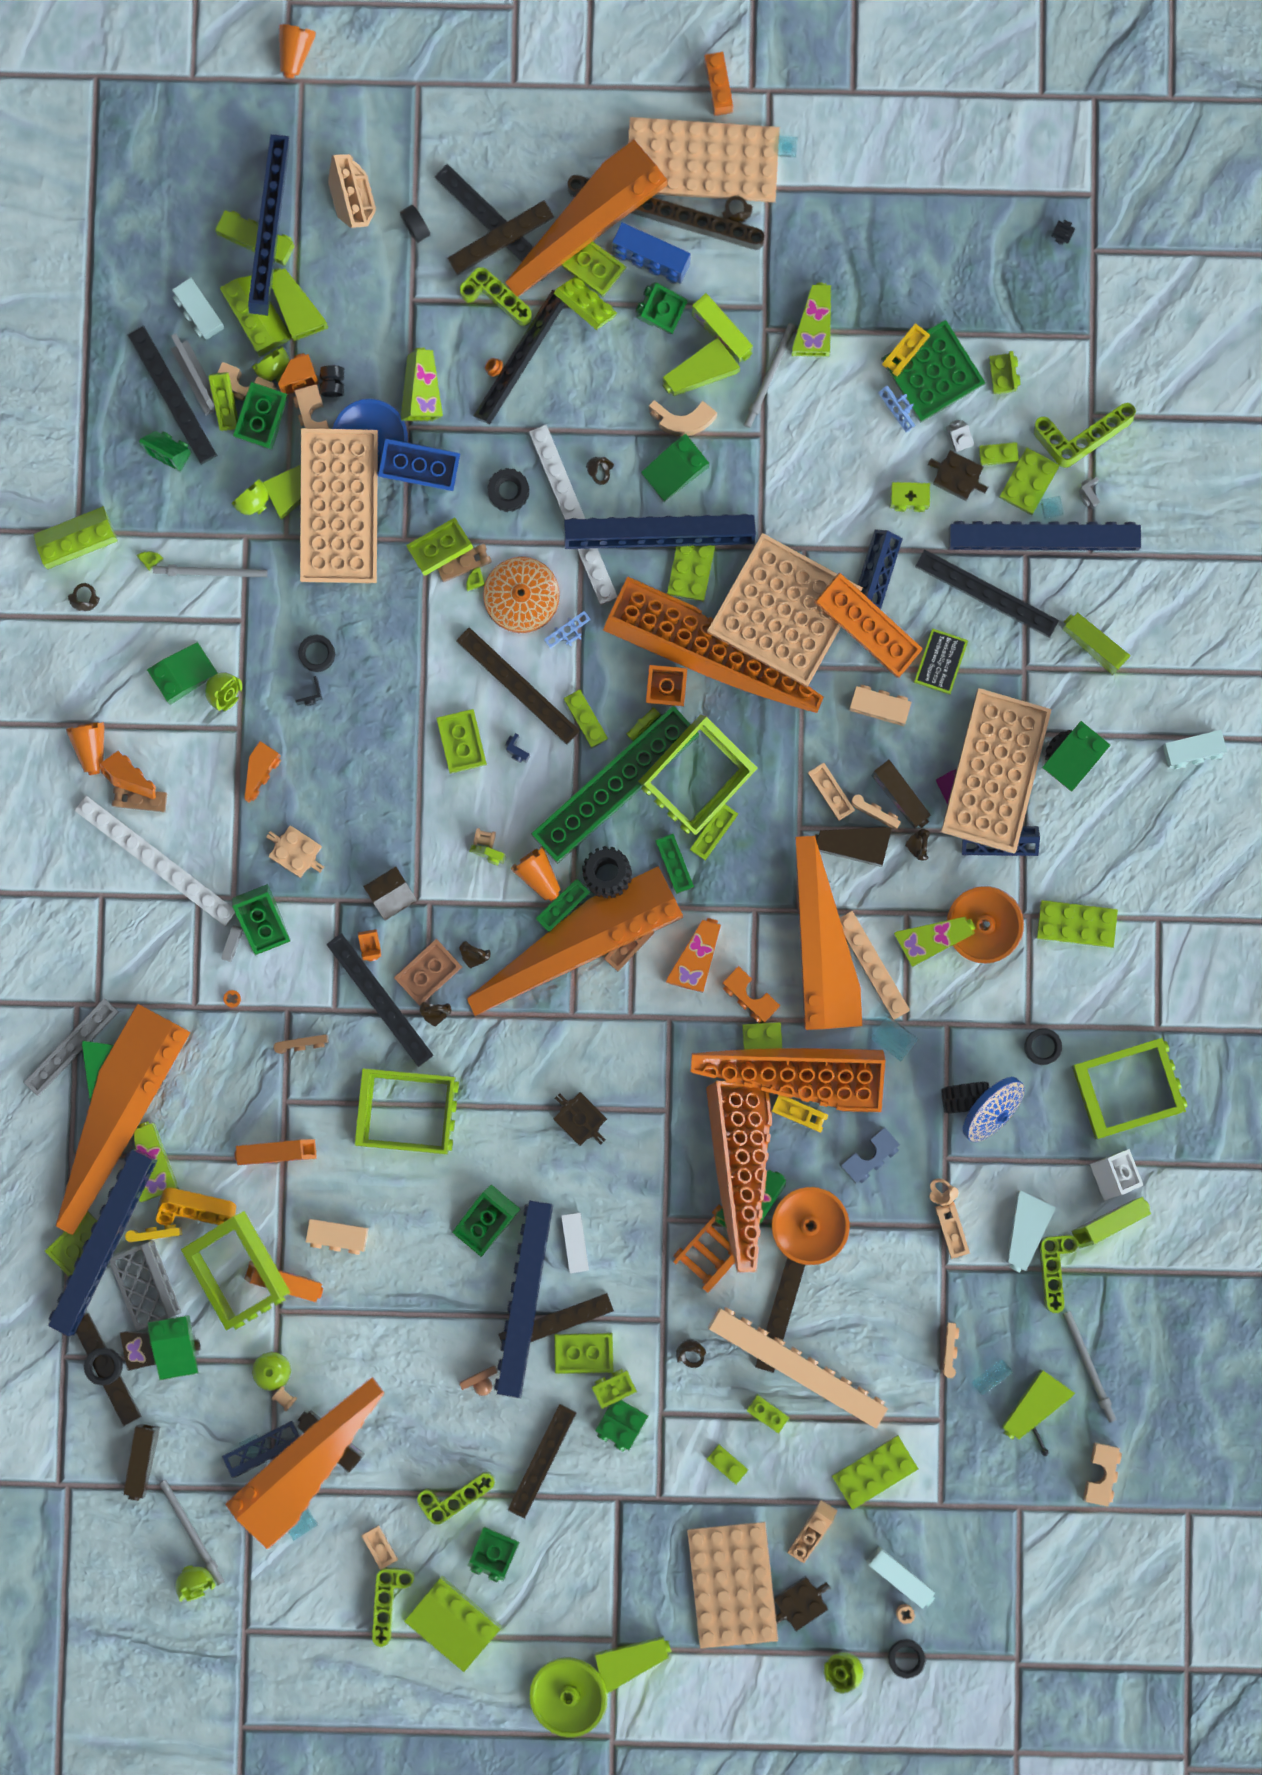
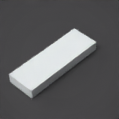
(575, 1243)

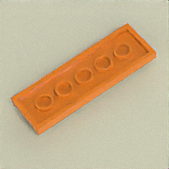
(868, 625)

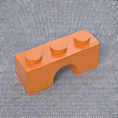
(719, 83)
(761, 1008)

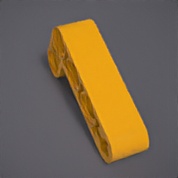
(193, 1206)

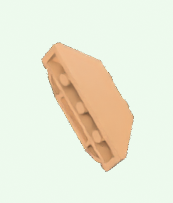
(350, 192)

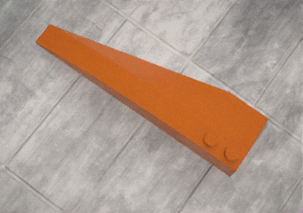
(608, 197)
(828, 971)
(820, 1075)
(740, 1144)
(284, 1488)

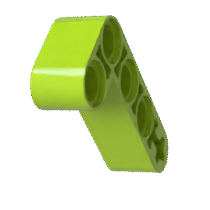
(499, 298)
(1056, 1273)
(459, 1495)
(387, 1607)

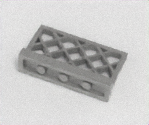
(194, 374)
(158, 1276)

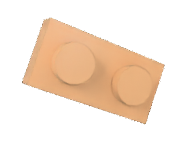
(379, 1547)

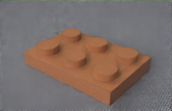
(428, 972)

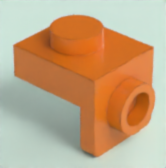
(369, 945)

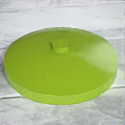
(568, 1697)

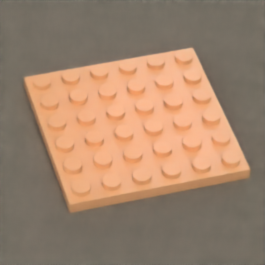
(775, 611)

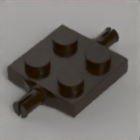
(958, 475)
(580, 1119)
(801, 1603)

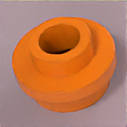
(493, 367)

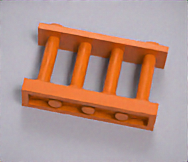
(722, 1266)

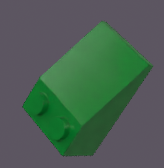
(260, 416)
(165, 449)
(675, 467)
(182, 672)
(1076, 756)
(260, 919)
(486, 1220)
(173, 1347)

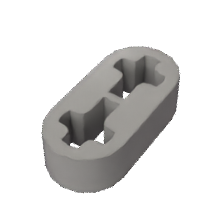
(232, 943)

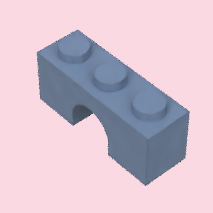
(884, 1145)

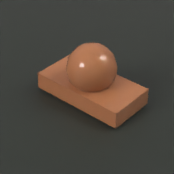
(480, 1381)

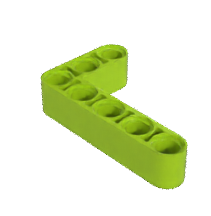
(1085, 437)

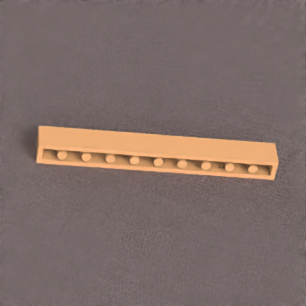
(798, 1368)

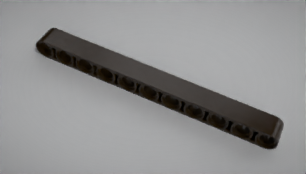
(690, 224)

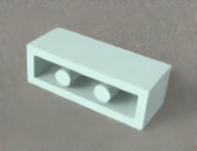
(197, 309)
(1195, 749)

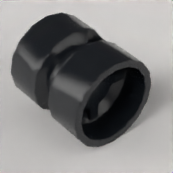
(332, 381)

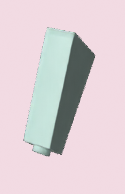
(1028, 1227)
(901, 1577)

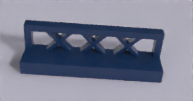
(874, 565)
(1028, 834)
(260, 1458)

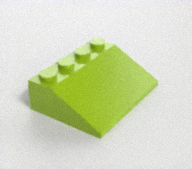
(453, 1624)

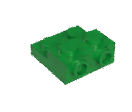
(661, 307)
(621, 1425)
(493, 1555)

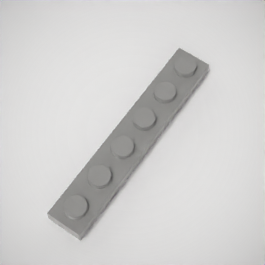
(71, 1047)

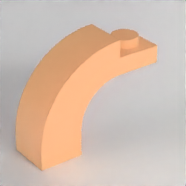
(680, 425)

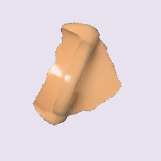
(942, 1198)

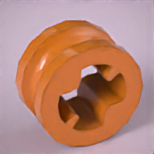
(232, 992)

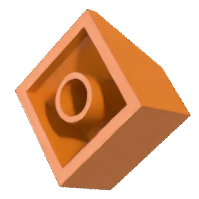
(298, 374)
(666, 685)

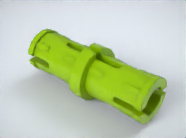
(643, 724)

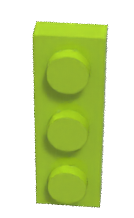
(223, 400)
(585, 718)
(714, 832)

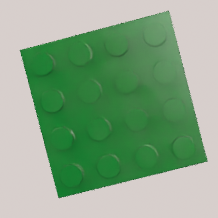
(937, 373)

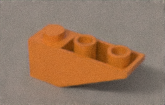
(260, 764)
(123, 775)

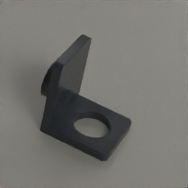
(309, 701)

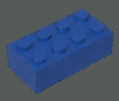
(651, 253)
(418, 464)

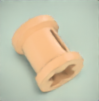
(484, 838)
(284, 1398)
(904, 1607)

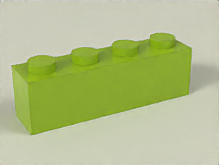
(244, 233)

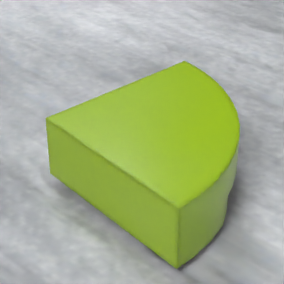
(150, 559)
(475, 580)

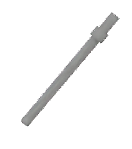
(755, 408)
(173, 570)
(1104, 1402)
(211, 1565)

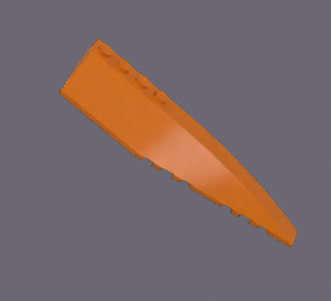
(680, 635)
(584, 936)
(118, 1104)

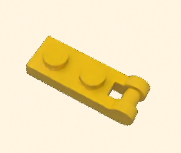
(906, 349)
(799, 1113)
(152, 1233)

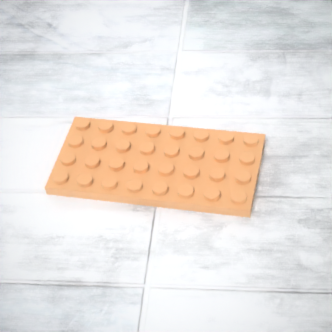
(711, 157)
(338, 505)
(996, 770)

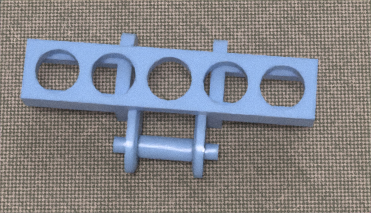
(904, 413)
(574, 628)

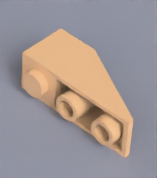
(812, 1531)

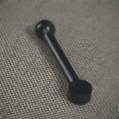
(1044, 1452)

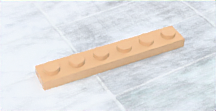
(873, 966)

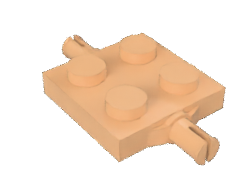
(295, 851)

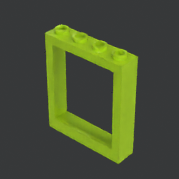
(745, 770)
(1090, 1100)
(365, 1108)
(260, 1259)

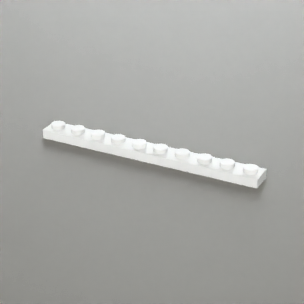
(571, 509)
(155, 860)

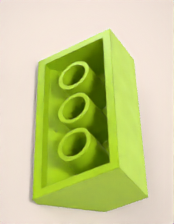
(263, 331)
(75, 538)

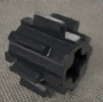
(1063, 232)

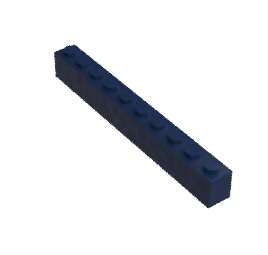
(268, 225)
(659, 531)
(1045, 536)
(102, 1242)
(525, 1298)

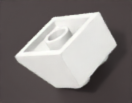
(1116, 1174)

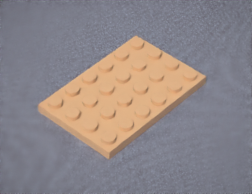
(732, 1585)

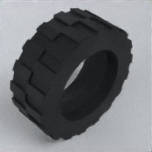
(508, 475)

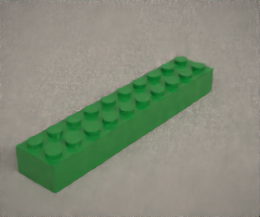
(610, 787)

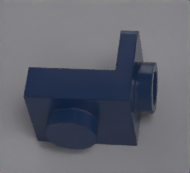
(517, 754)

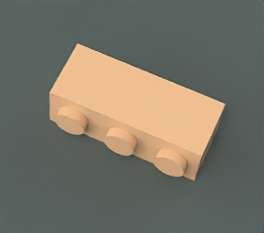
(880, 705)
(336, 1236)

